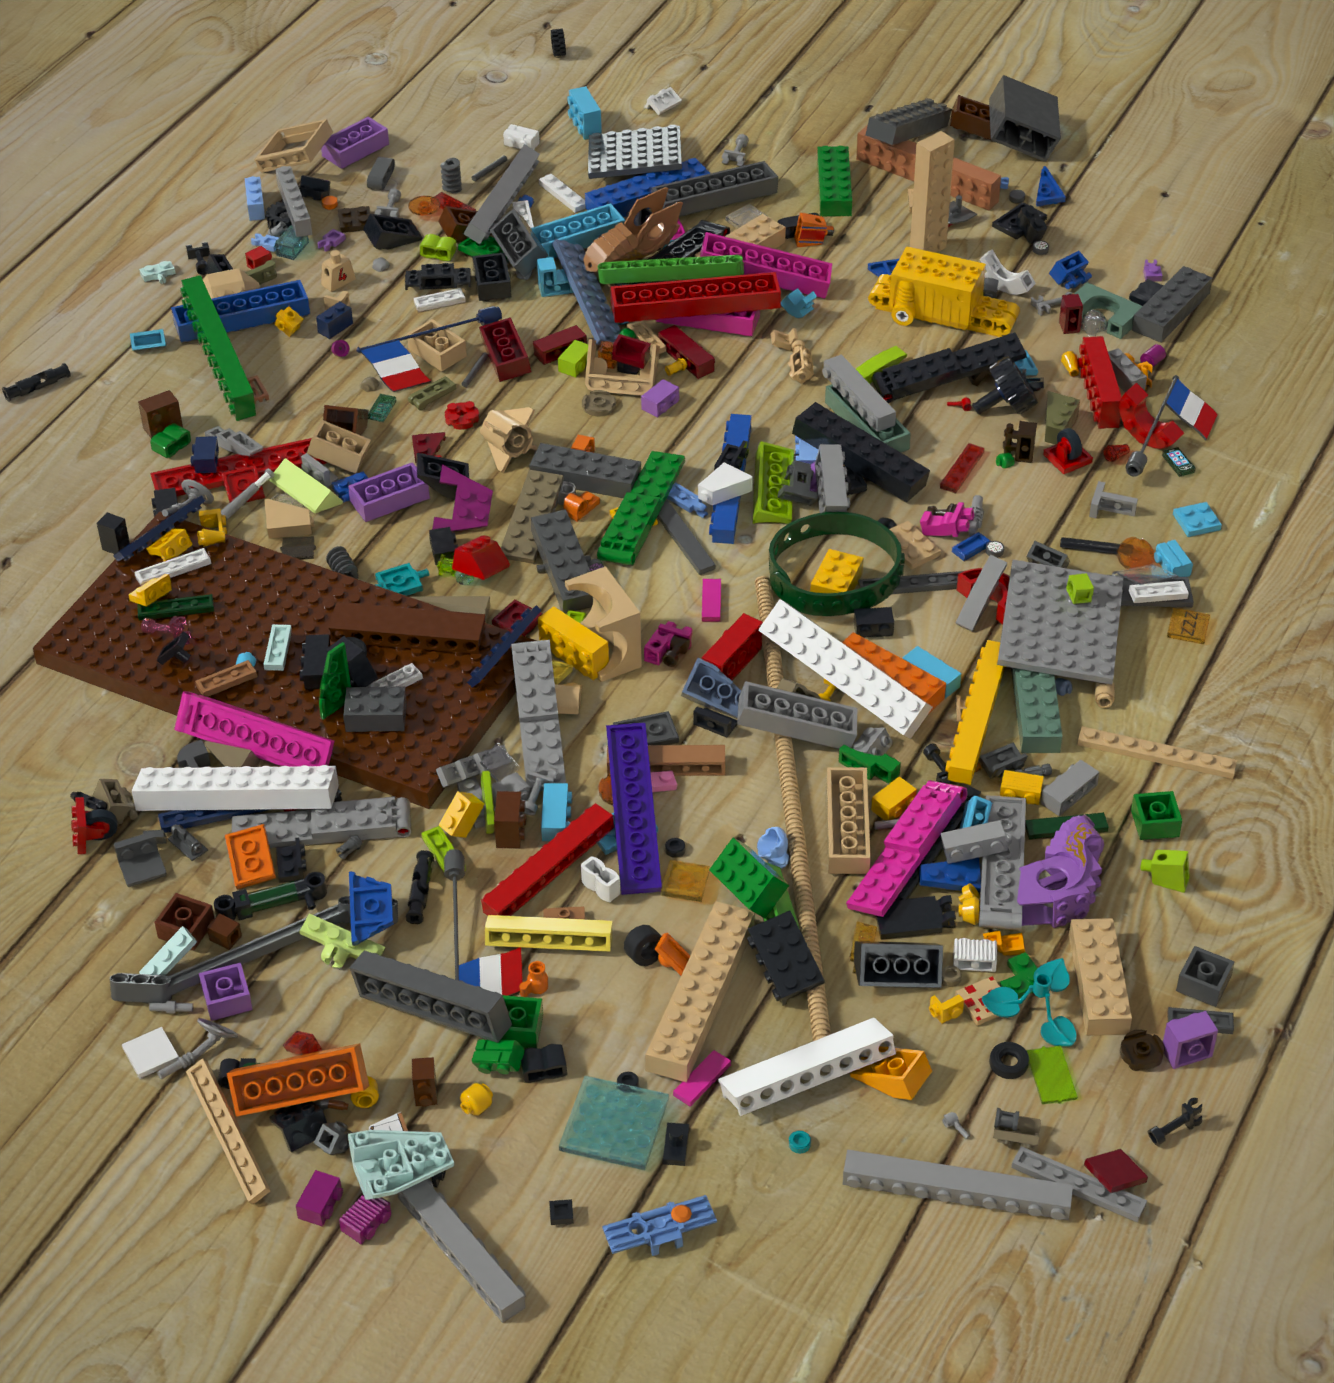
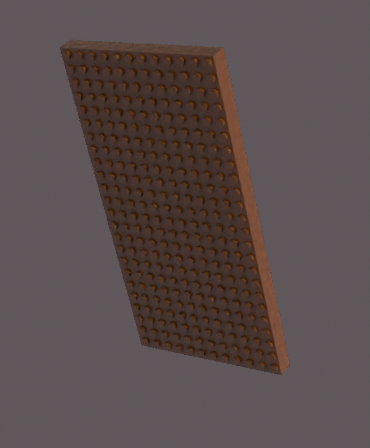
(259, 588)

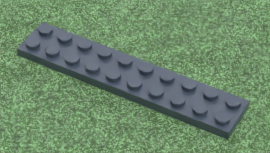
(587, 292)

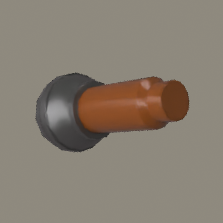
(333, 1104)

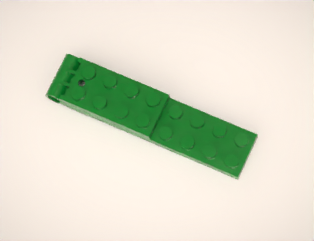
(640, 509)

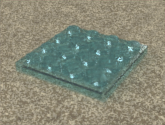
(614, 1122)

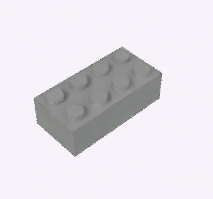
(831, 479)

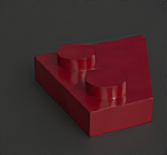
(427, 443)

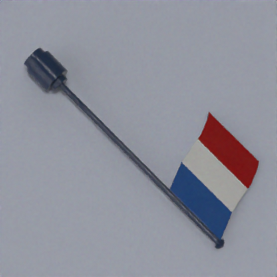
(395, 362)

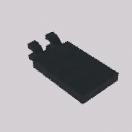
(916, 917)

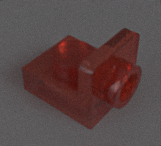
(302, 1043)

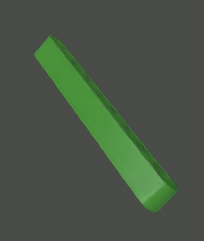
(670, 269)

